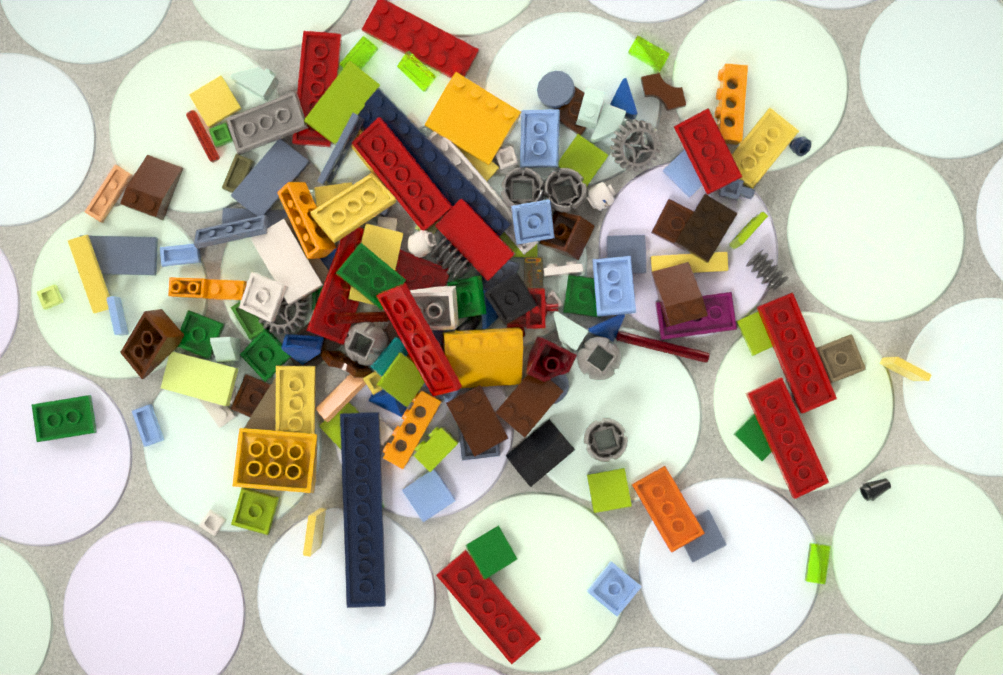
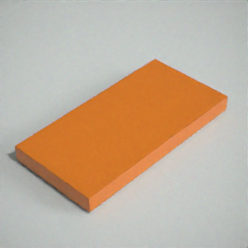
(668, 509)

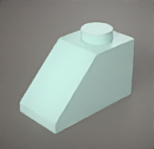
(257, 81)
(590, 108)
(608, 123)
(568, 332)
(226, 350)

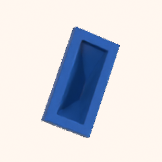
(624, 100)
(491, 316)
(608, 328)
(302, 347)
(388, 402)

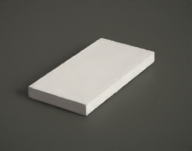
(287, 261)

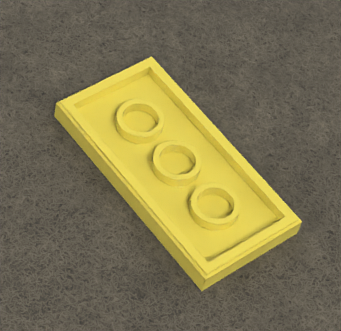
(763, 146)
(353, 207)
(384, 244)
(295, 399)

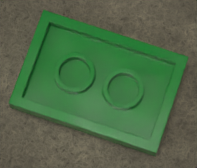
(369, 274)
(64, 418)

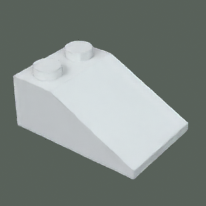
(438, 306)

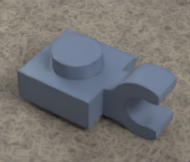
(735, 190)

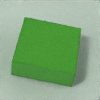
(221, 135)

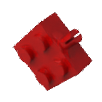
(535, 317)

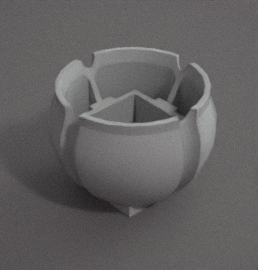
(521, 176)
(562, 176)
(371, 331)
(588, 368)
(606, 454)

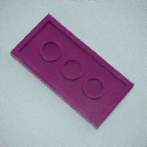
(719, 319)

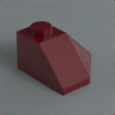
(548, 360)

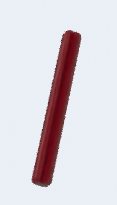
(662, 346)

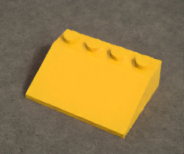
(473, 118)
(485, 356)
(276, 460)

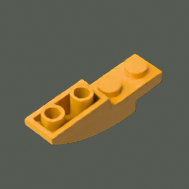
(206, 288)

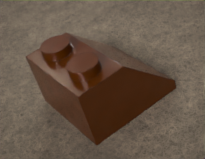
(570, 234)

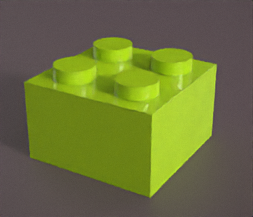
(436, 448)

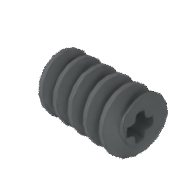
(450, 260)
(766, 270)

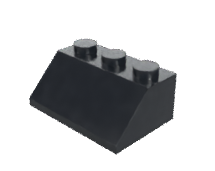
(540, 453)

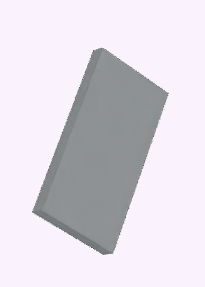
(267, 123)

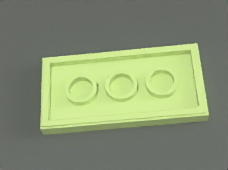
(199, 378)

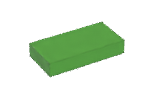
(248, 321)

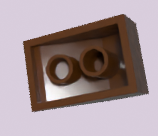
(152, 187)
(679, 294)
(151, 342)
(528, 403)
(477, 420)

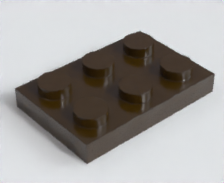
(706, 228)

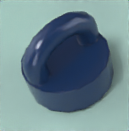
(800, 146)

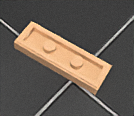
(108, 193)
(340, 397)

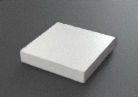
(262, 297)

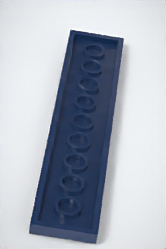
(432, 160)
(363, 509)

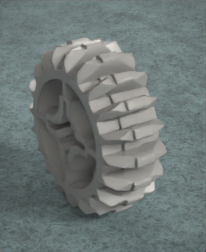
(637, 130)
(290, 323)

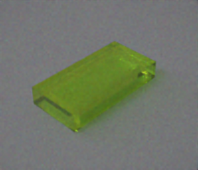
(360, 53)
(648, 53)
(416, 71)
(817, 563)

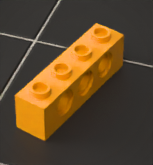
(738, 76)
(298, 205)
(399, 457)

